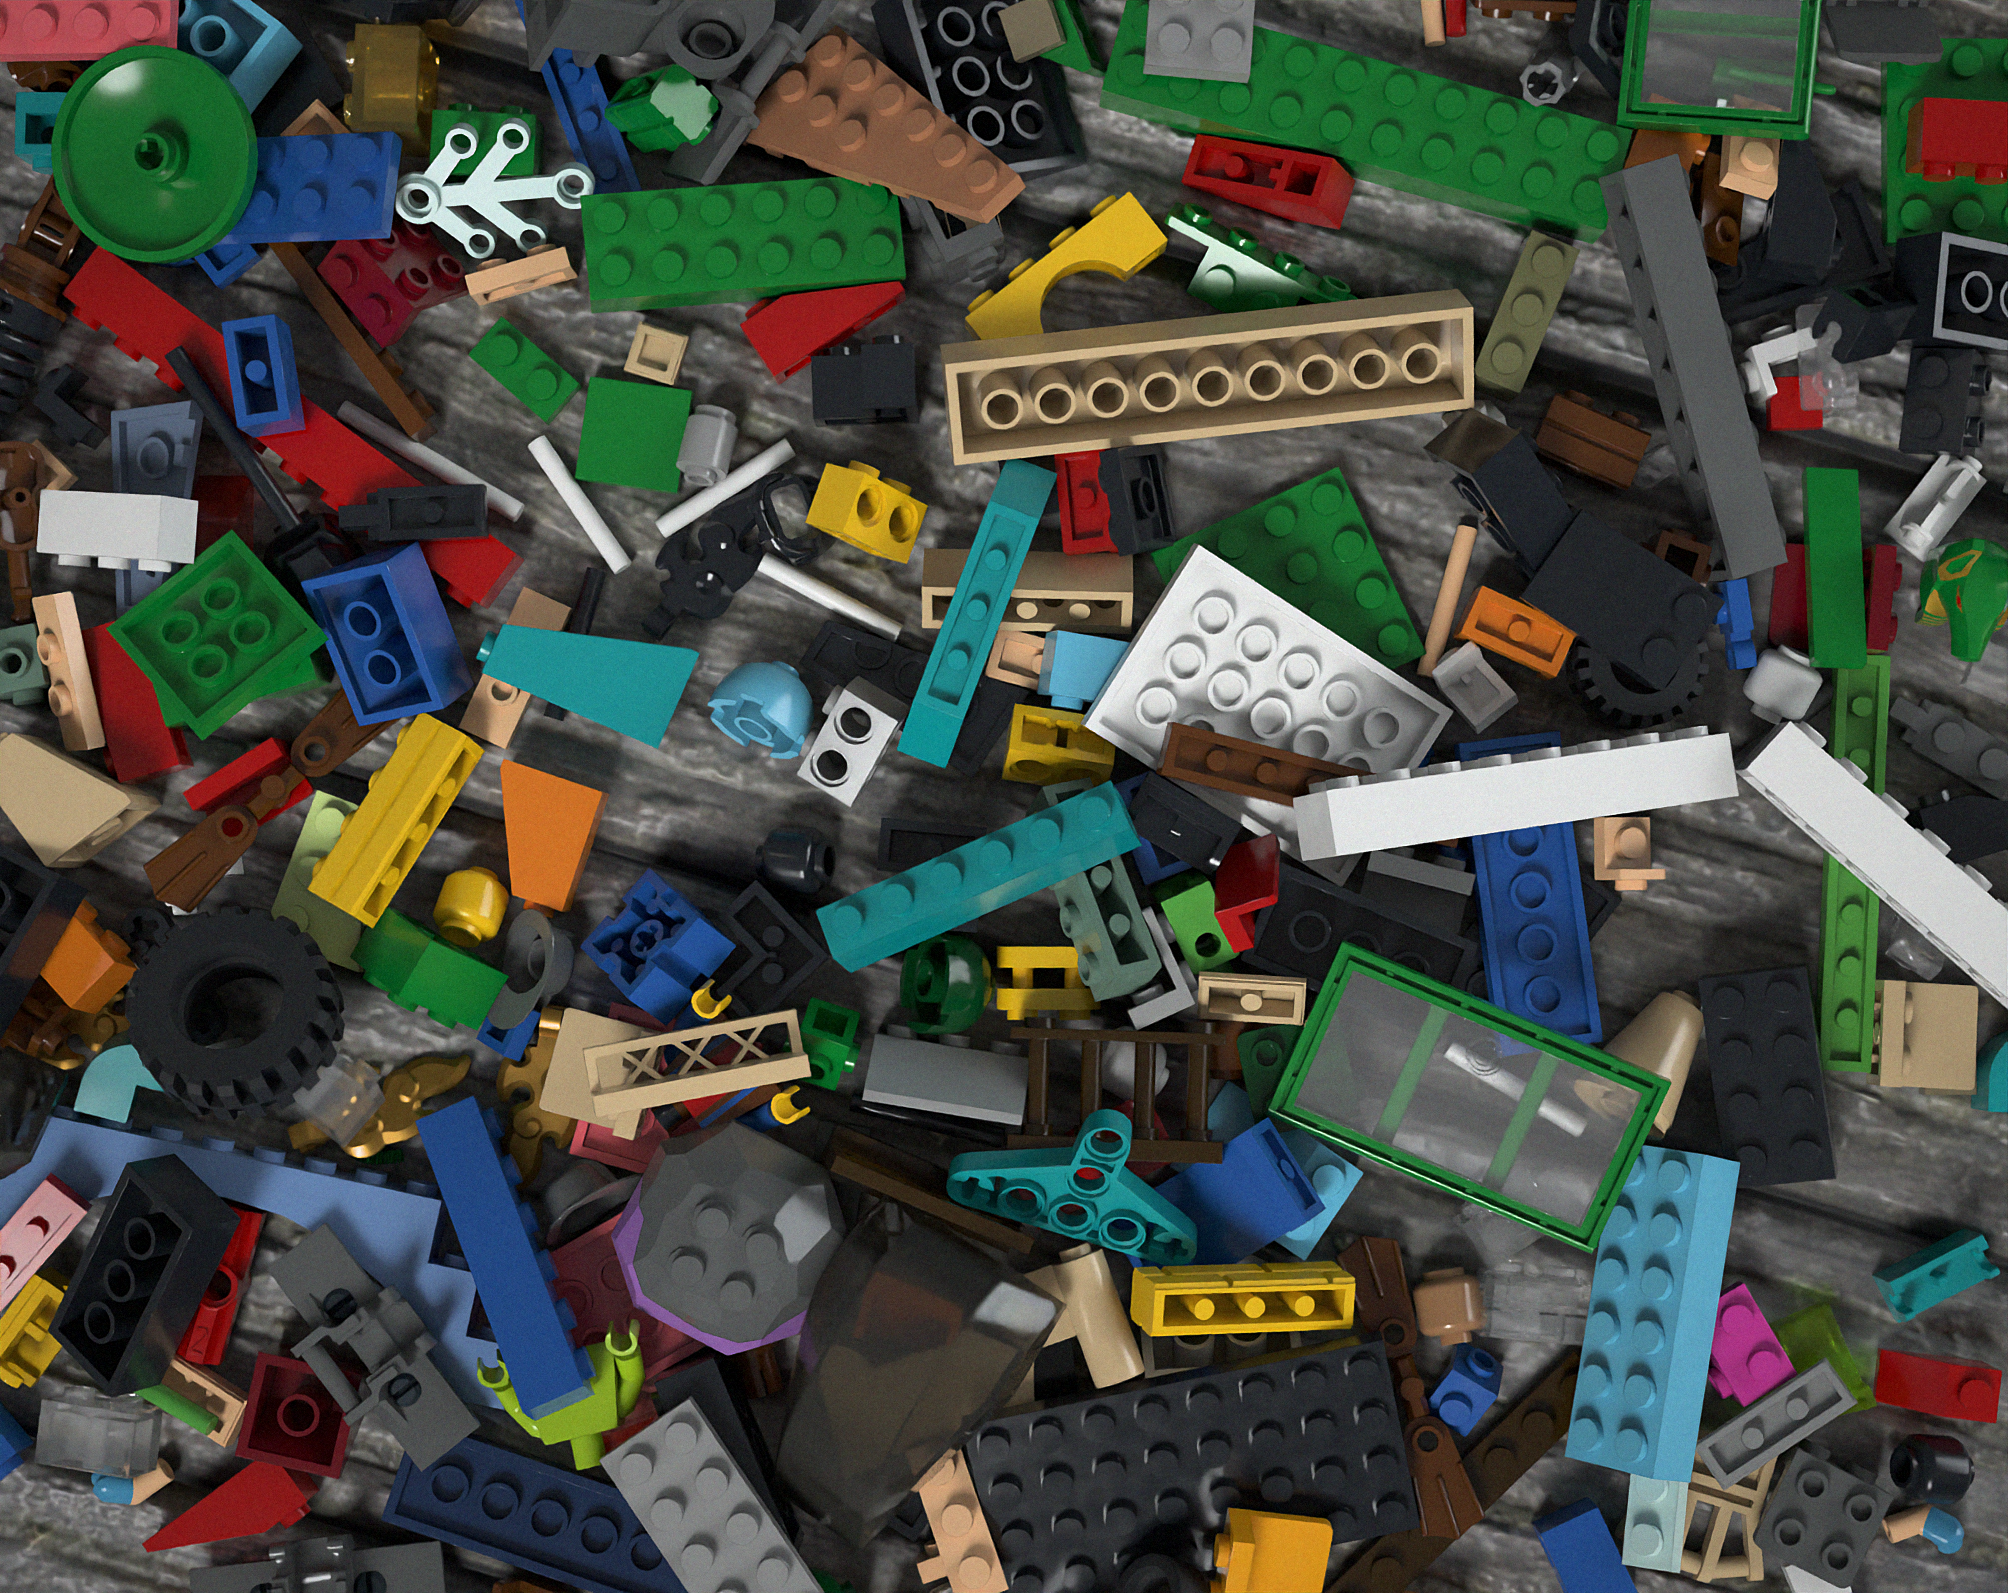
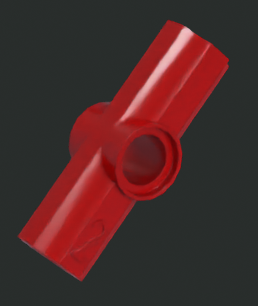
(215, 1317)

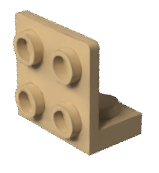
(1924, 1035)
(567, 1082)

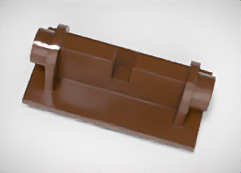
(1718, 212)

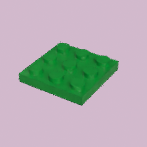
(217, 634)

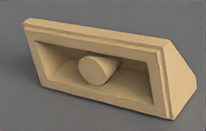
(1251, 998)

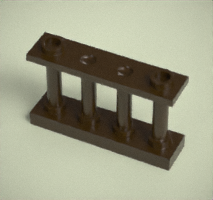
(1196, 1140)

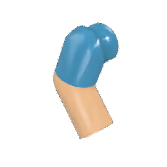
(132, 1490)
(1929, 1522)

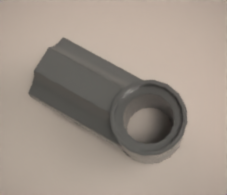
(1550, 70)

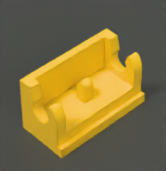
(24, 1339)

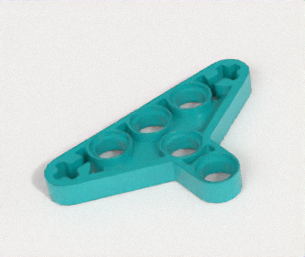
(1054, 1181)

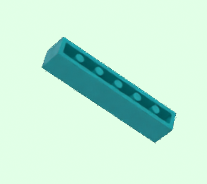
(978, 877)

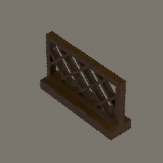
(886, 1169)

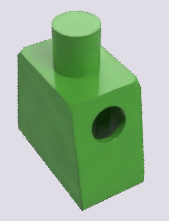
(1189, 908)

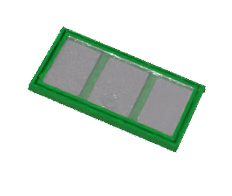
(1720, 67)
(1467, 1096)

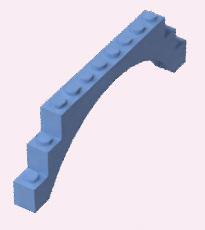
(383, 1224)

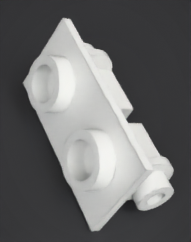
(1935, 504)

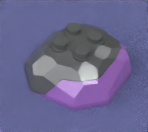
(729, 1236)

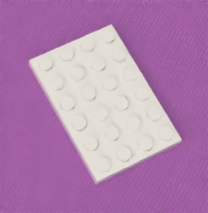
(1263, 672)

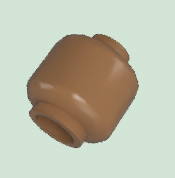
(1448, 1305)

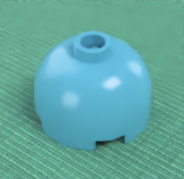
(764, 705)

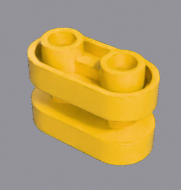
(1023, 1000)

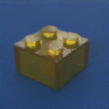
(393, 84)

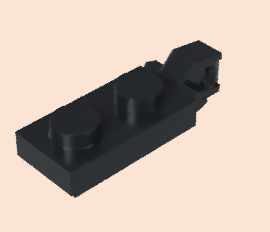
(420, 514)

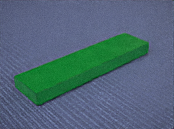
(1834, 568)

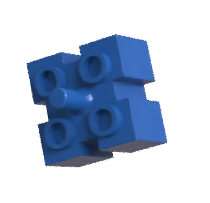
(658, 947)

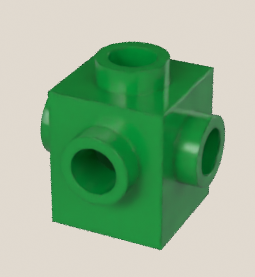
(829, 1050)

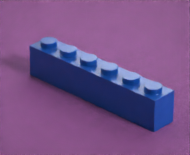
(506, 1259)

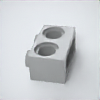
(859, 744)

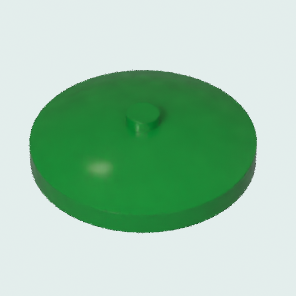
(154, 154)

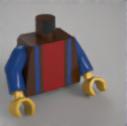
(756, 1107)

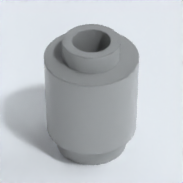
(707, 445)

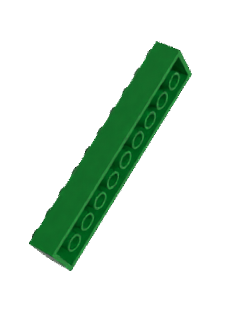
(1387, 127)

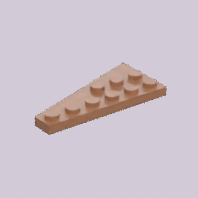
(871, 127)

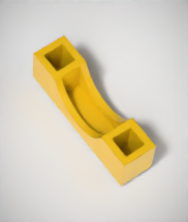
(1114, 242)

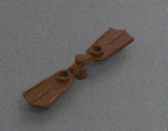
(204, 854)
(1438, 1476)

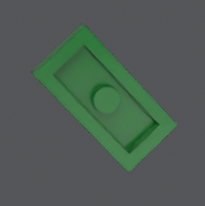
(525, 370)

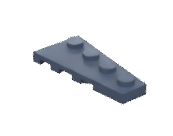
(152, 456)

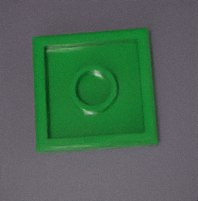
(633, 435)

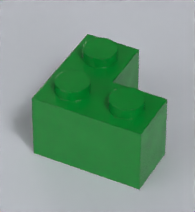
(427, 970)

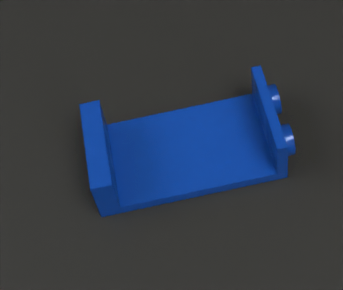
(1242, 1201)

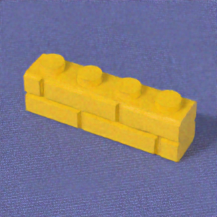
(395, 818)
(1242, 1298)

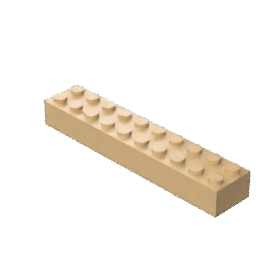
(1208, 376)

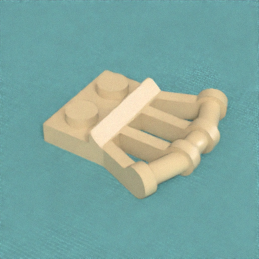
(1743, 1497)

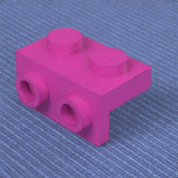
(1744, 1350)

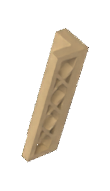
(700, 1082)

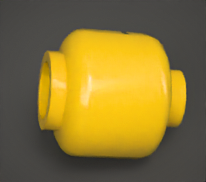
(471, 906)

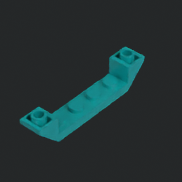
(976, 611)

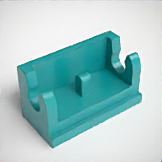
(1935, 1274)

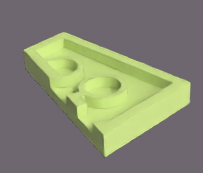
(328, 926)

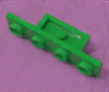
(1244, 275)

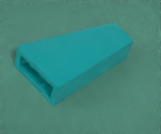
(600, 678)

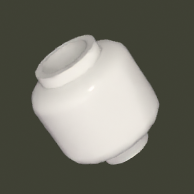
(1782, 684)
(1119, 1067)

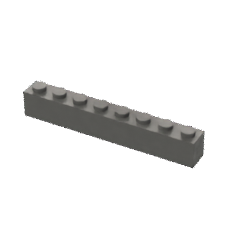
(1694, 367)

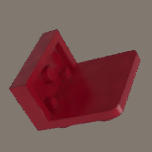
(393, 277)
(1789, 601)

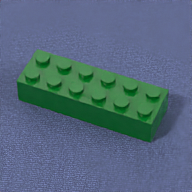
(738, 242)

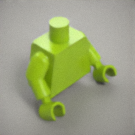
(616, 1390)

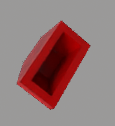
(1938, 1384)

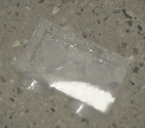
(1823, 380)

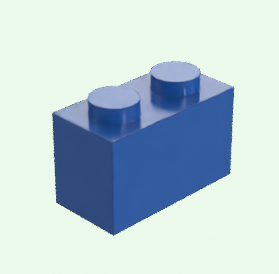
(263, 375)

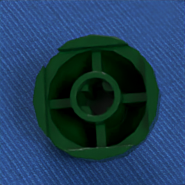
(946, 984)

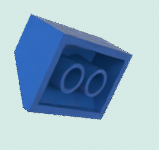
(388, 634)

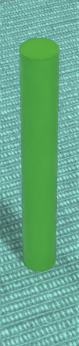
(180, 1407)

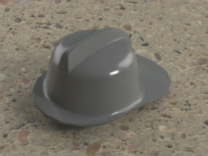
(715, 35)
(537, 963)
(581, 1198)

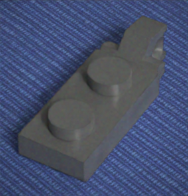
(1952, 745)

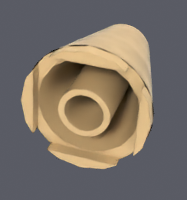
(1664, 1042)

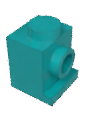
(33, 125)

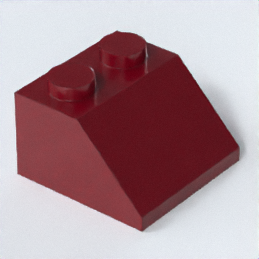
(294, 1417)

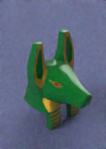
(1967, 588)

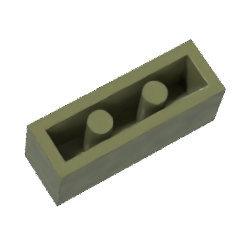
(1522, 315)

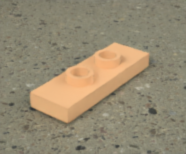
(71, 687)
(495, 705)

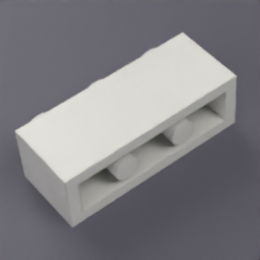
(117, 529)

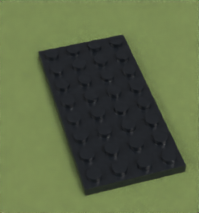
(1157, 1461)

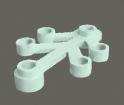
(486, 192)

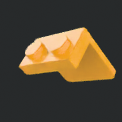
(1271, 1553)

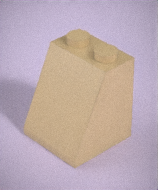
(65, 802)

